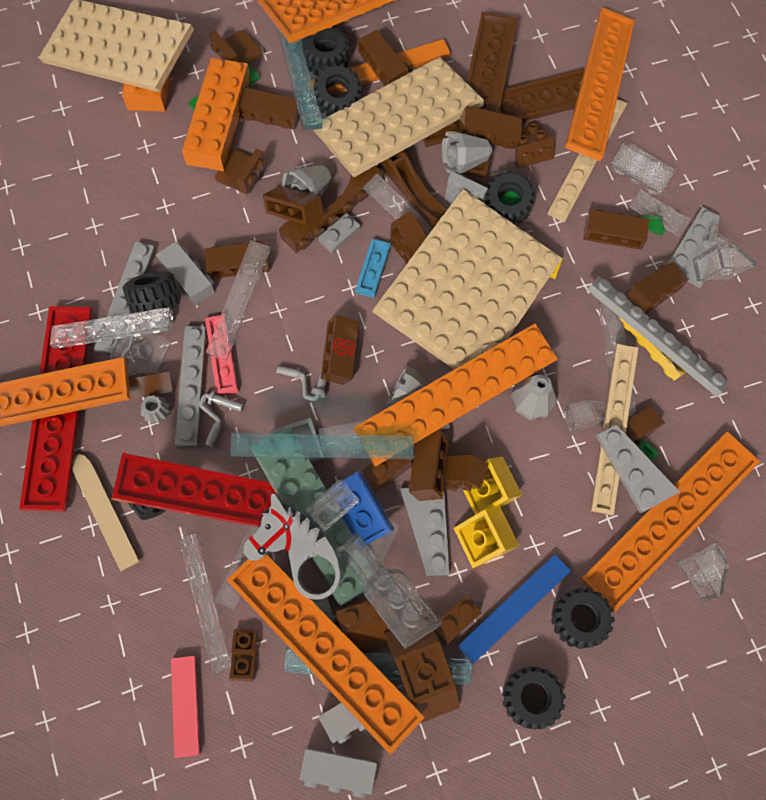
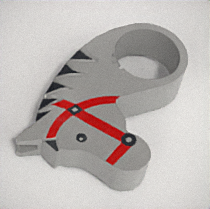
(292, 530)

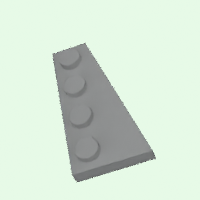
(692, 244)
(638, 474)
(430, 532)

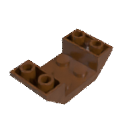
(425, 675)

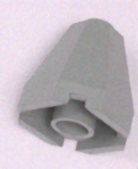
(464, 151)
(308, 180)
(407, 384)
(534, 397)

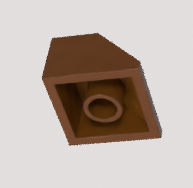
(363, 627)

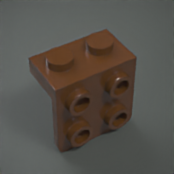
(237, 47)
(534, 146)
(242, 170)

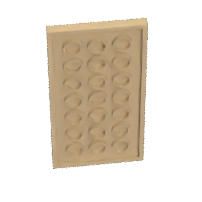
(117, 44)
(397, 116)

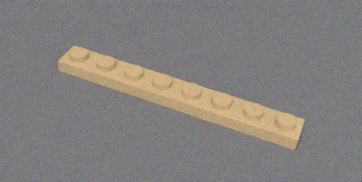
(578, 176)
(615, 414)

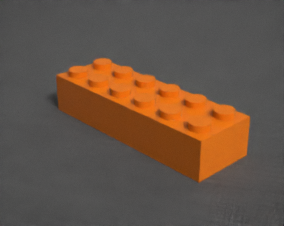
(216, 114)

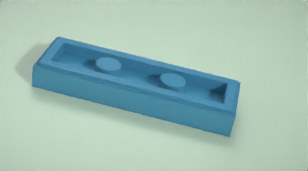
(373, 268)

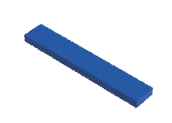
(513, 609)

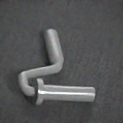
(317, 392)
(213, 397)

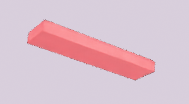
(223, 370)
(185, 707)

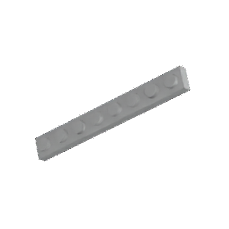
(658, 336)

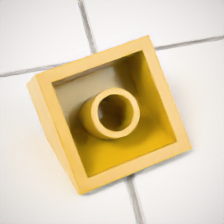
(497, 488)
(486, 536)

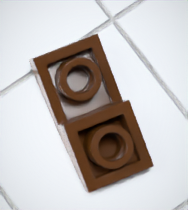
(149, 384)
(643, 424)
(243, 655)

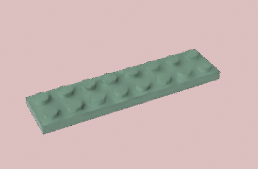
(298, 487)

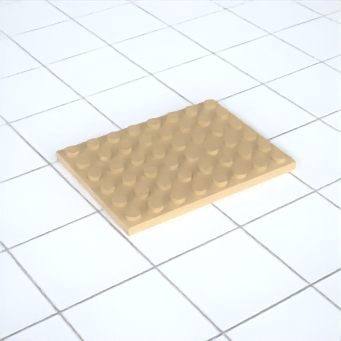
(467, 283)

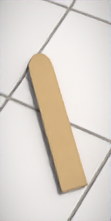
(104, 512)

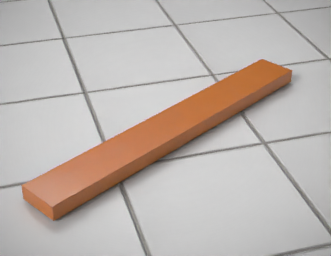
(413, 58)

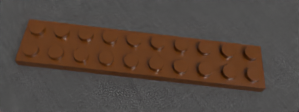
(490, 67)
(530, 101)

